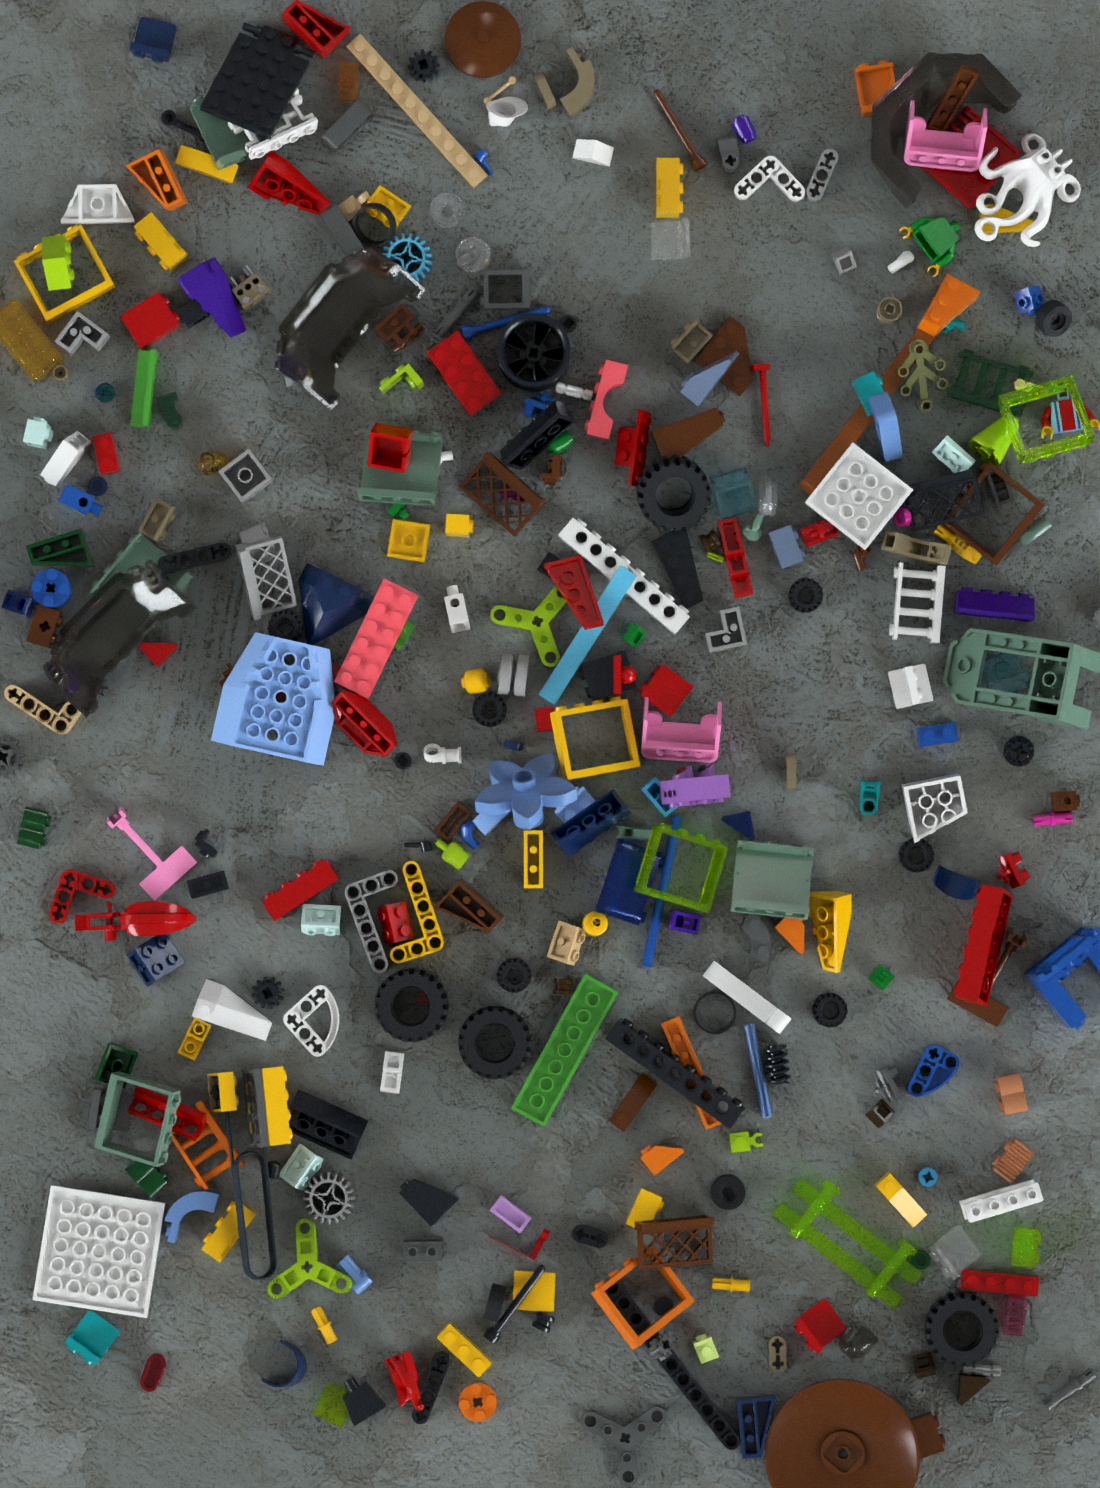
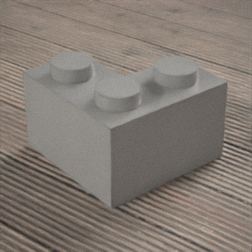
(80, 330)
(731, 635)

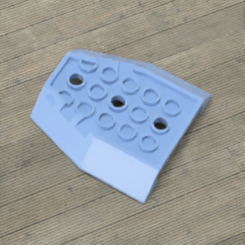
(250, 707)

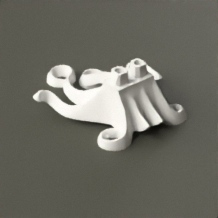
(1036, 177)

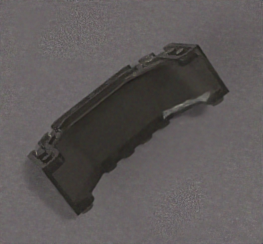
(926, 85)
(335, 316)
(109, 629)

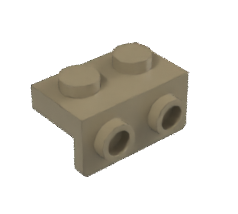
(691, 341)
(157, 520)

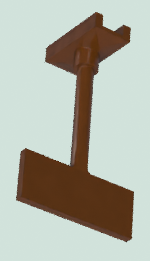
(995, 1010)

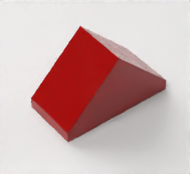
(158, 651)

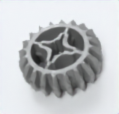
(337, 1200)

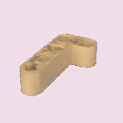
(39, 707)

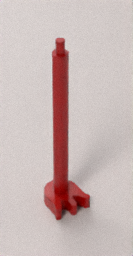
(762, 368)

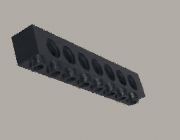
(664, 1072)

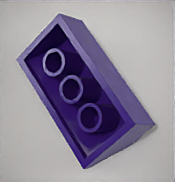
(994, 605)

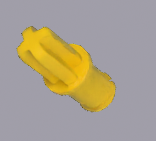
(731, 1284)
(324, 1325)

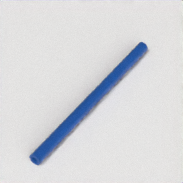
(663, 885)

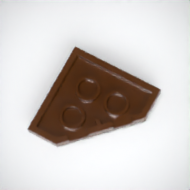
(727, 340)

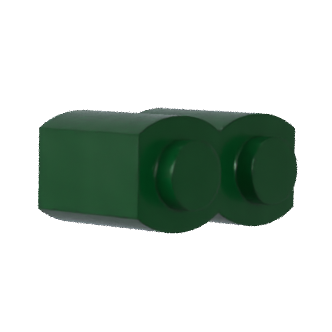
(33, 827)
(147, 1177)

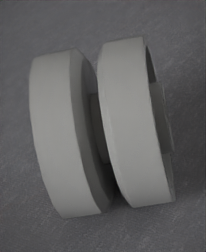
(513, 674)

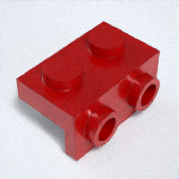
(395, 922)

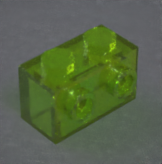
(1024, 1246)

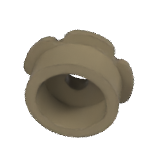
(60, 368)

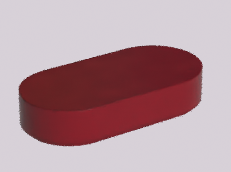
(153, 1372)

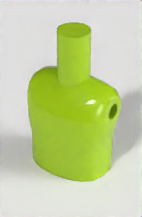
(453, 853)

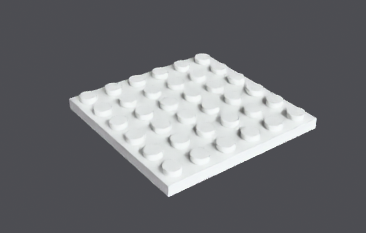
(99, 1251)

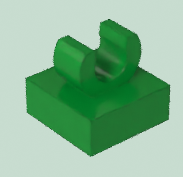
(398, 509)
(633, 635)
(881, 977)

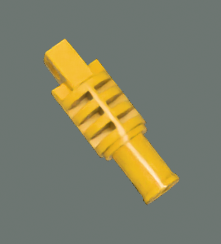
(958, 545)

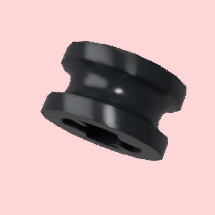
(563, 320)
(407, 756)

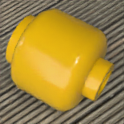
(476, 681)
(590, 928)

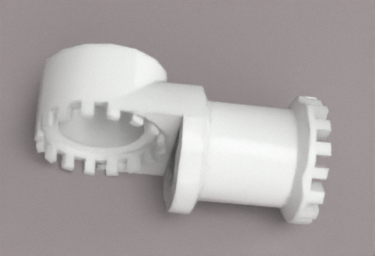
(443, 755)

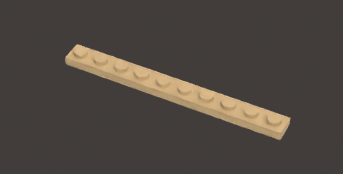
(416, 111)

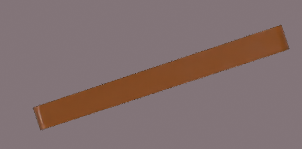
(859, 420)

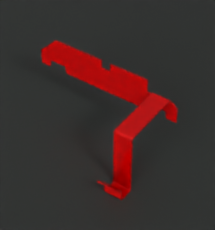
(537, 1247)

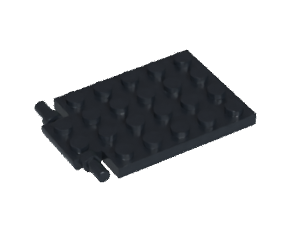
(257, 80)

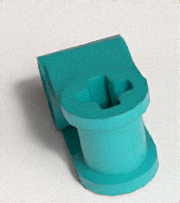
(869, 795)

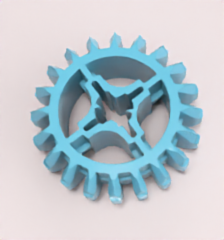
(415, 260)

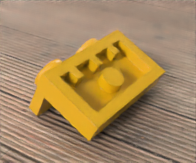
(396, 205)

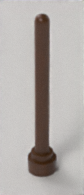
(698, 161)

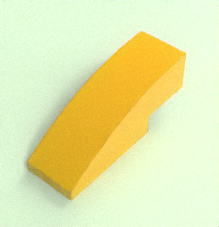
(204, 164)

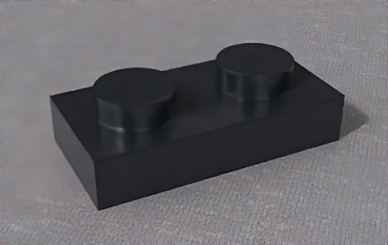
(207, 884)

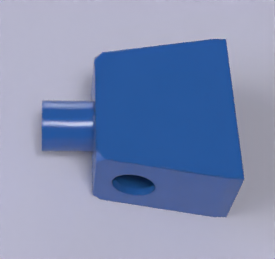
(71, 496)

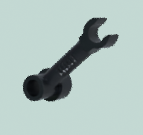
(179, 124)

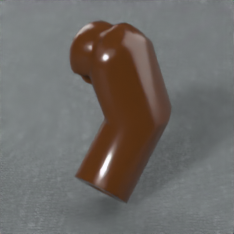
(859, 556)

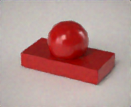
(623, 675)

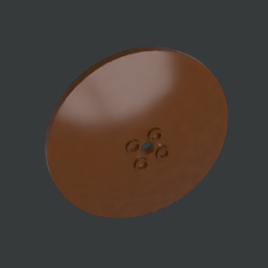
(835, 1416)

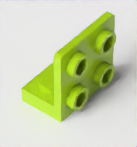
(402, 371)

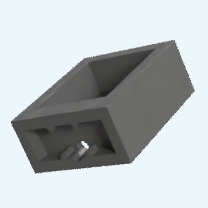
(484, 298)

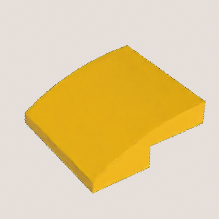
(540, 1296)

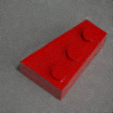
(315, 29)

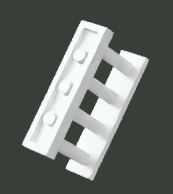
(934, 613)

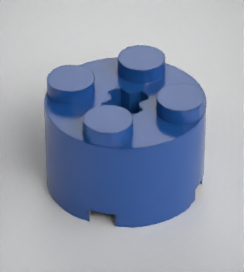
(41, 585)

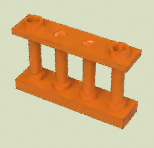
(221, 1144)

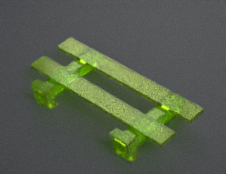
(820, 1203)

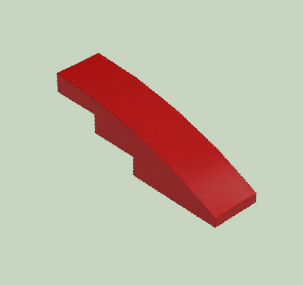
(735, 557)

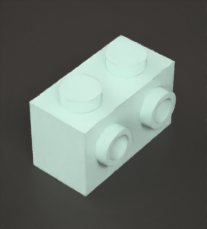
(38, 433)

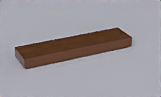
(953, 98)

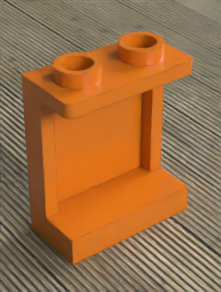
(873, 83)

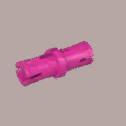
(1052, 818)

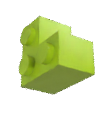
(56, 262)

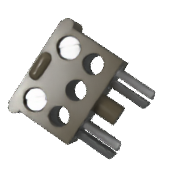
(252, 296)

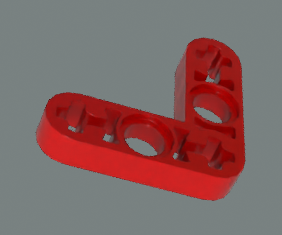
(77, 884)

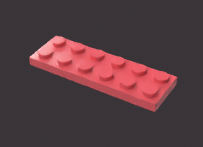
(376, 638)

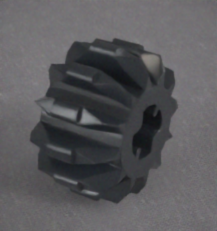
(415, 66)
(274, 990)

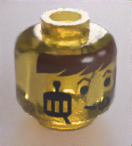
(212, 462)

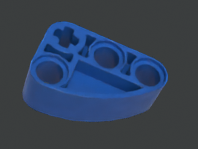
(938, 1073)

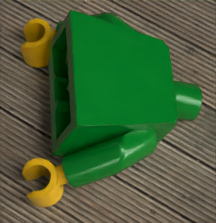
(935, 238)

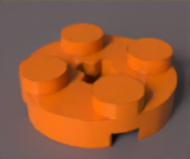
(467, 1406)

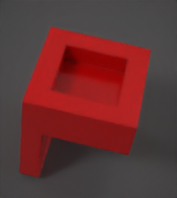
(543, 719)

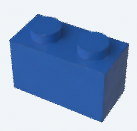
(937, 734)

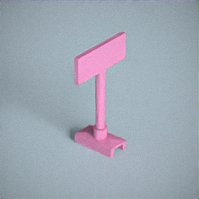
(167, 871)

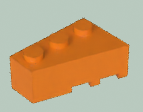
(159, 178)
(947, 304)

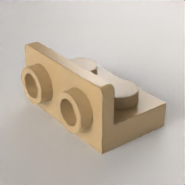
(566, 943)

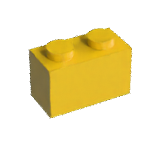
(458, 525)
(645, 1207)

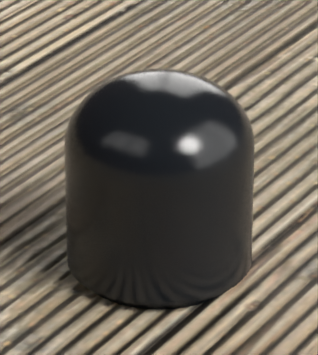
(274, 1169)

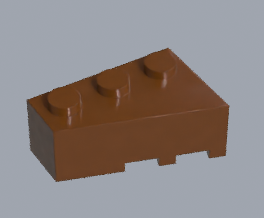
(469, 906)

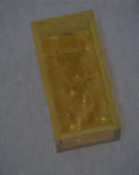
(27, 342)

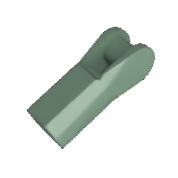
(1034, 531)
(638, 833)

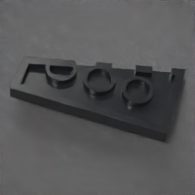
(679, 564)

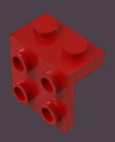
(819, 1325)

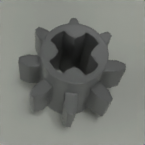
(660, 1348)

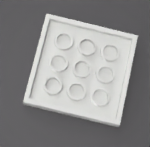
(858, 496)

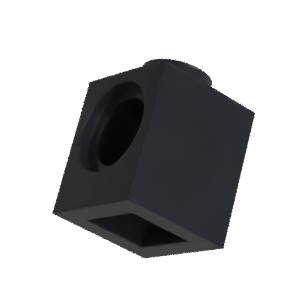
(192, 313)

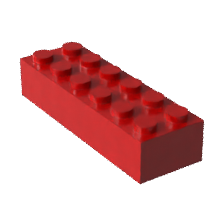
(983, 945)

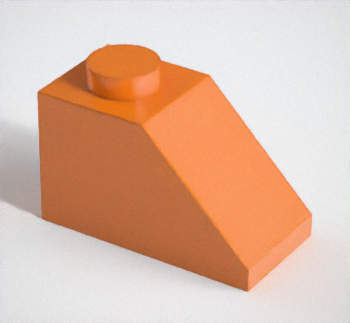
(793, 932)
(659, 1156)

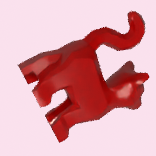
(404, 1378)

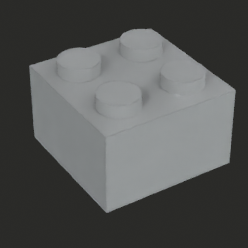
(245, 476)

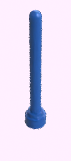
(470, 331)

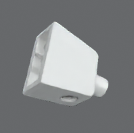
(457, 615)

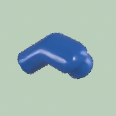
(466, 834)

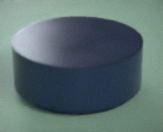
(97, 486)
(512, 744)

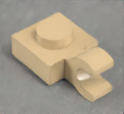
(351, 205)

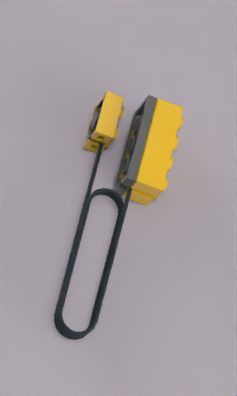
(267, 1126)

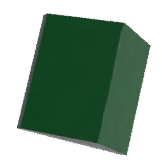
(115, 1059)

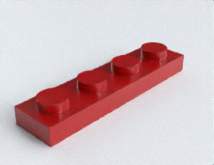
(999, 1282)

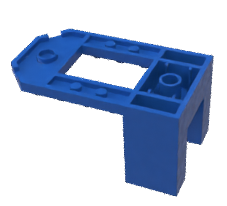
(1056, 966)

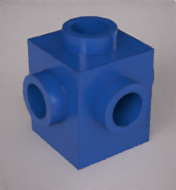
(1029, 300)

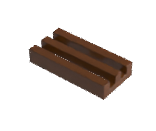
(464, 809)

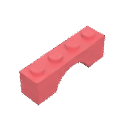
(600, 423)

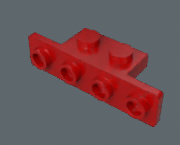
(632, 447)

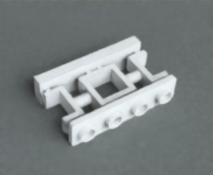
(282, 135)
(1001, 1200)

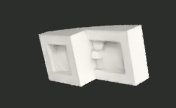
(392, 1072)

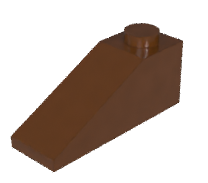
(632, 1102)

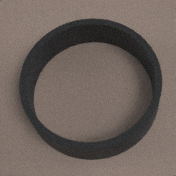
(386, 212)
(734, 1014)

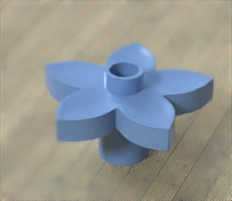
(525, 790)

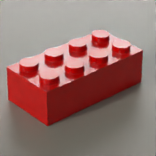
(463, 373)

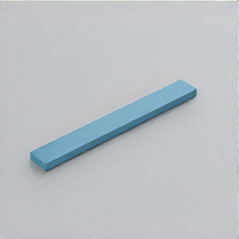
(586, 638)

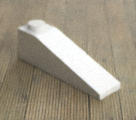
(224, 1008)

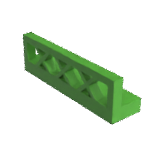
(144, 388)

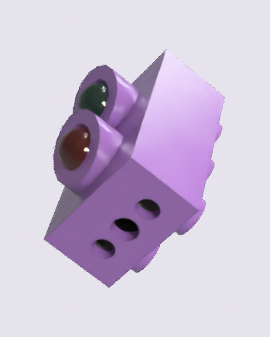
(690, 790)

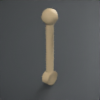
(512, 80)

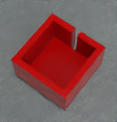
(389, 447)

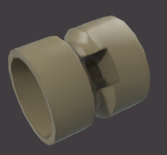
(889, 310)

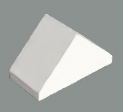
(593, 152)

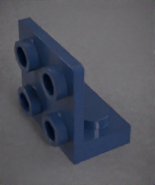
(155, 958)

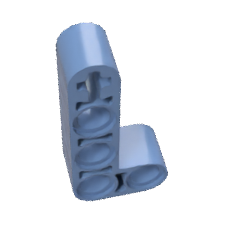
(886, 427)

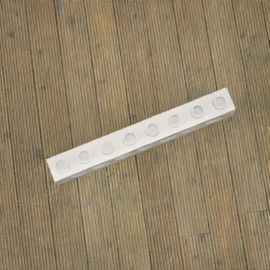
(577, 526)

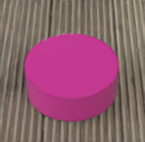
(902, 517)

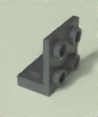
(122, 1117)

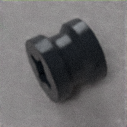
(543, 1321)

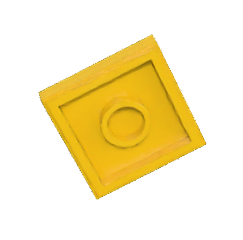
(408, 540)

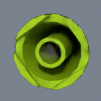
(992, 442)

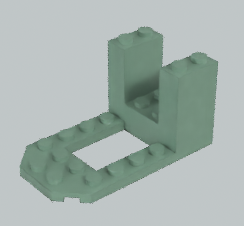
(1051, 682)

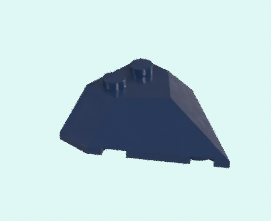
(329, 603)

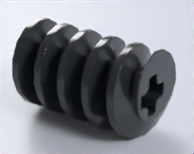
(777, 1064)

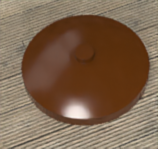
(482, 39)

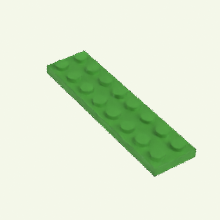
(564, 1050)

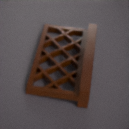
(516, 485)
(674, 1225)

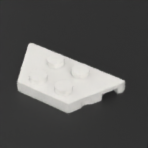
(97, 206)

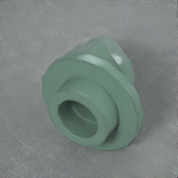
(753, 532)

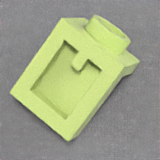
(705, 1348)

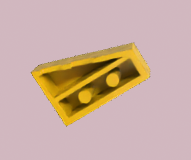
(160, 243)
(226, 1234)

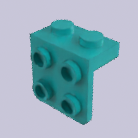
(92, 1337)

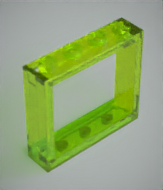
(1037, 392)
(712, 876)

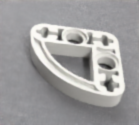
(301, 1016)

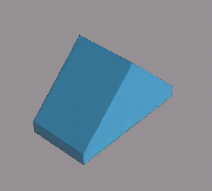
(653, 793)

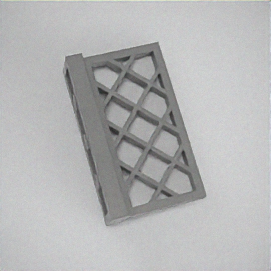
(249, 577)

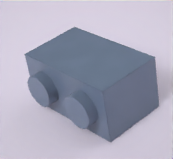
(786, 547)

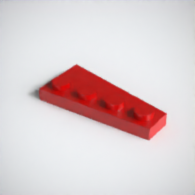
(574, 585)

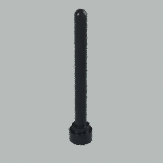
(493, 1333)

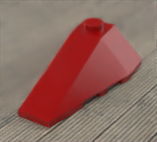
(282, 181)

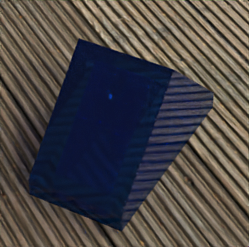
(18, 603)
(741, 822)

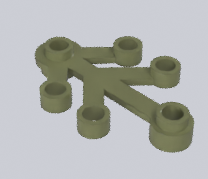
(921, 373)

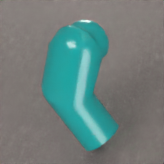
(955, 323)

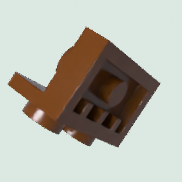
(555, 468)

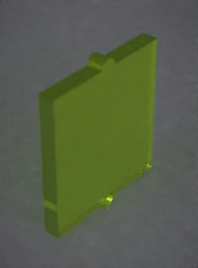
(332, 1406)

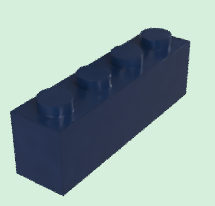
(590, 823)

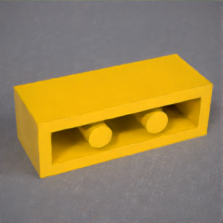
(533, 859)
(464, 1349)

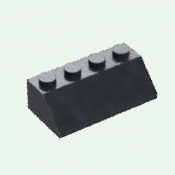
(537, 435)
(326, 1124)

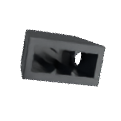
(361, 1401)

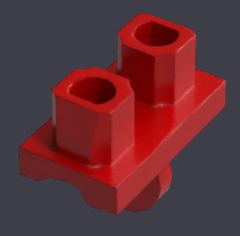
(818, 533)
(1010, 872)

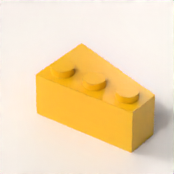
(668, 187)

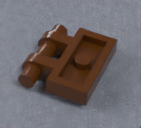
(394, 323)

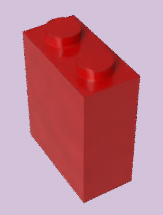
(151, 320)

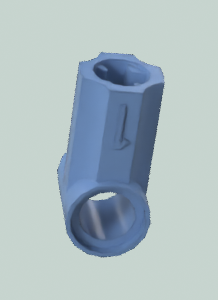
(359, 1277)

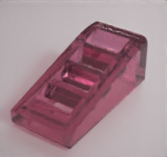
(1013, 1298)

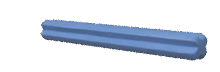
(757, 1070)

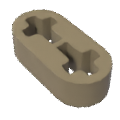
(545, 91)
(790, 761)
(772, 1353)

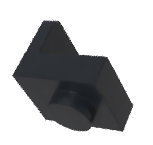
(206, 849)

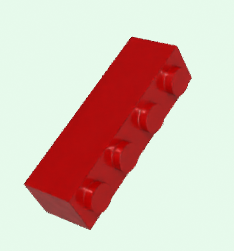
(300, 890)

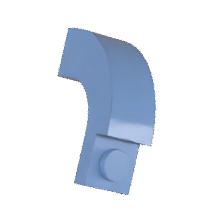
(195, 1200)

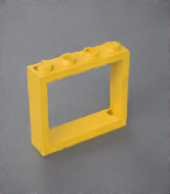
(78, 301)
(561, 746)

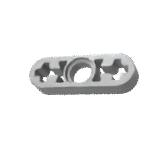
(811, 186)

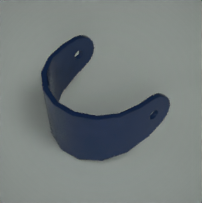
(955, 884)
(300, 1371)

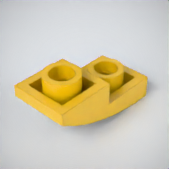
(194, 1039)

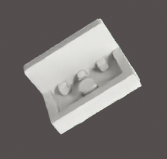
(910, 686)

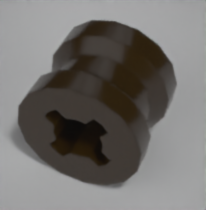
(710, 541)
(562, 986)

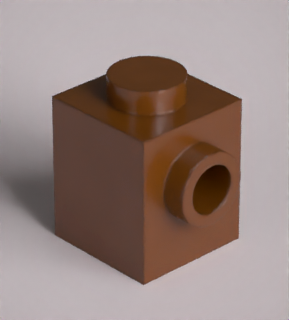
(1064, 801)

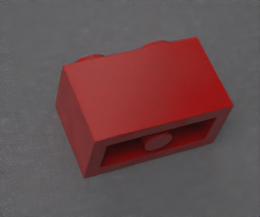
(106, 454)

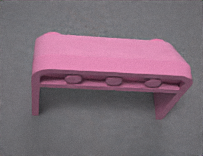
(944, 148)
(680, 740)

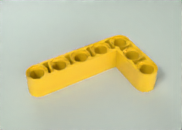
(422, 916)

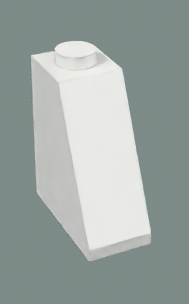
(65, 458)

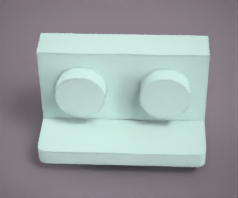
(953, 455)
(320, 919)
(301, 1167)

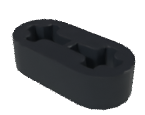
(588, 1240)

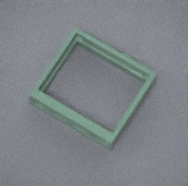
(109, 1115)

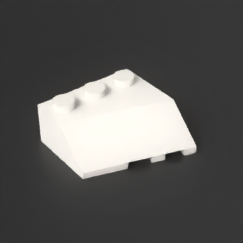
(933, 804)

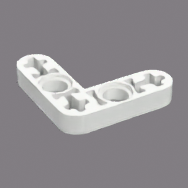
(773, 174)

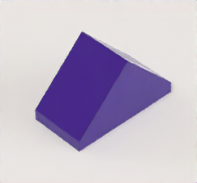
(684, 922)

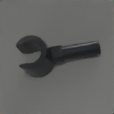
(425, 845)

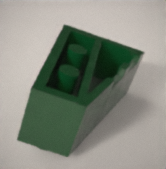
(62, 550)

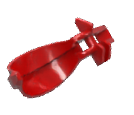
(140, 919)

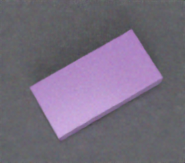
(510, 1214)

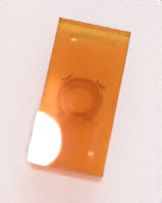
(348, 81)

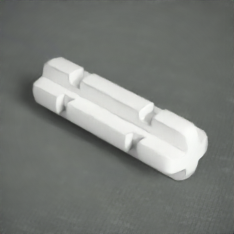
(574, 391)

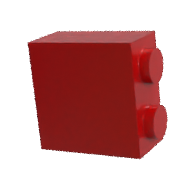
(665, 690)

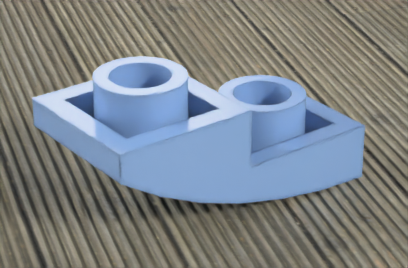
(486, 823)

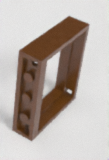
(996, 558)

